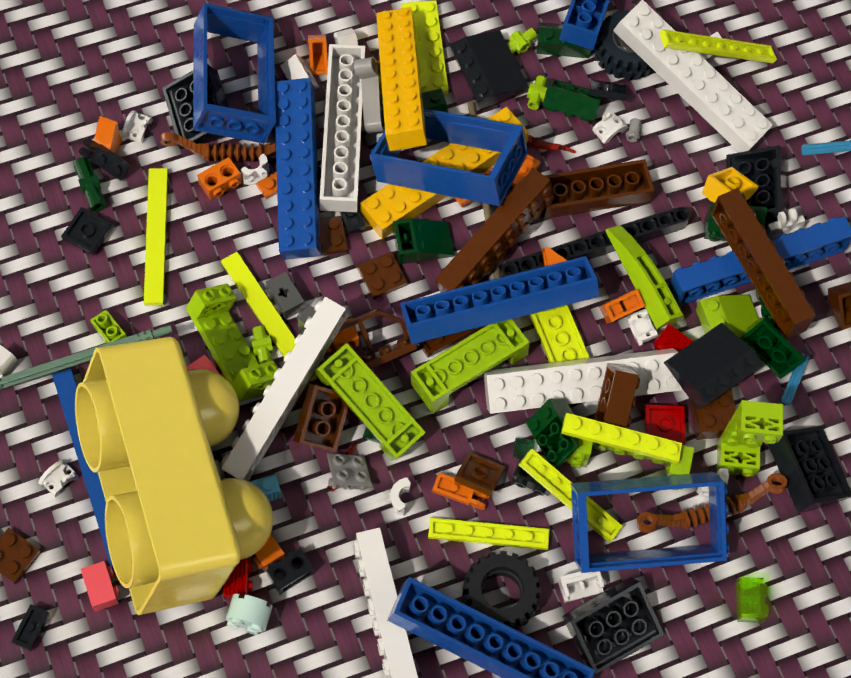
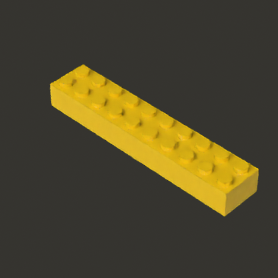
(400, 79)
(403, 203)

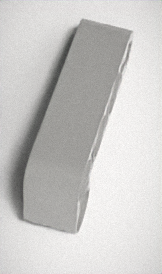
(373, 113)

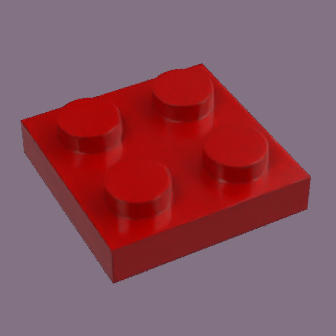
(665, 422)

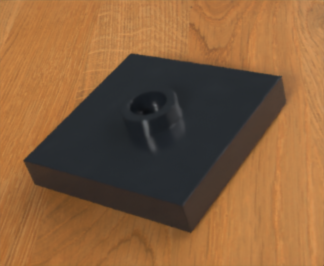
(608, 90)
(87, 231)

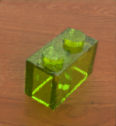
(751, 600)

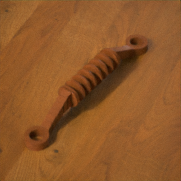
(206, 151)
(739, 503)

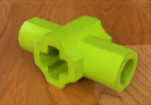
(521, 41)
(536, 92)
(261, 344)

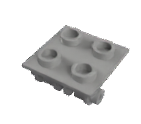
(348, 472)

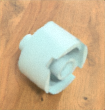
(248, 613)

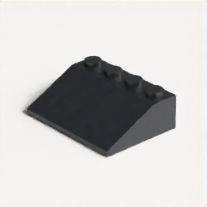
(488, 68)
(180, 104)
(767, 170)
(712, 365)
(810, 469)
(613, 625)

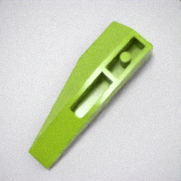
(646, 278)

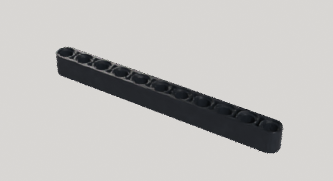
(605, 246)

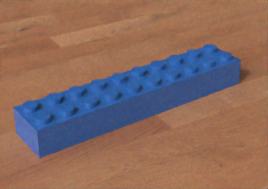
(297, 169)
(727, 273)
(499, 299)
(478, 636)

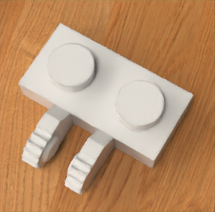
(785, 225)

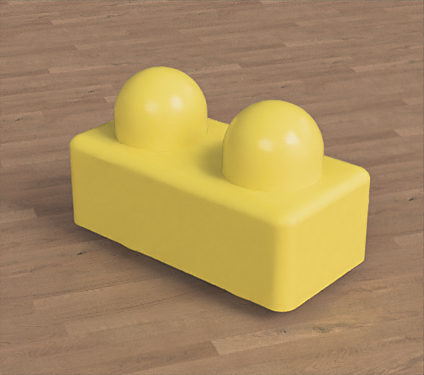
(150, 439)

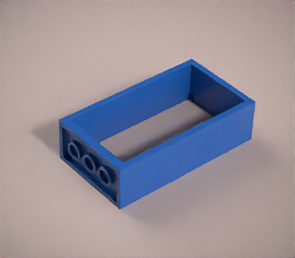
(226, 120)
(460, 130)
(654, 557)

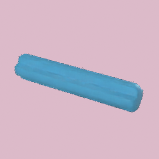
(829, 147)
(794, 381)

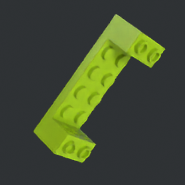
(226, 343)
(467, 361)
(370, 401)
(744, 435)
(581, 456)

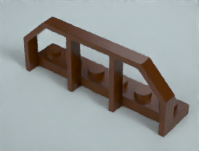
(384, 354)

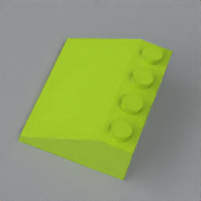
(731, 310)

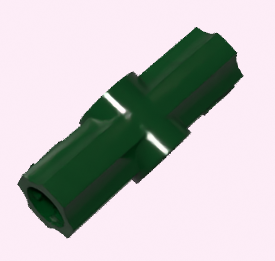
(89, 184)

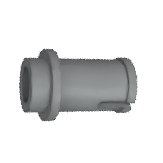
(633, 132)

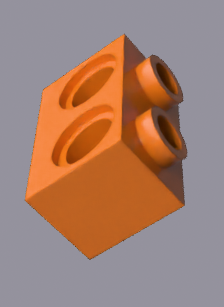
(216, 174)
(622, 306)

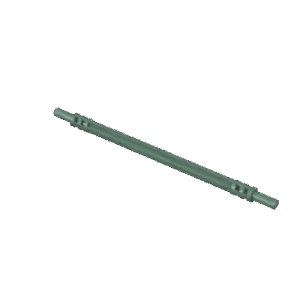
(74, 359)

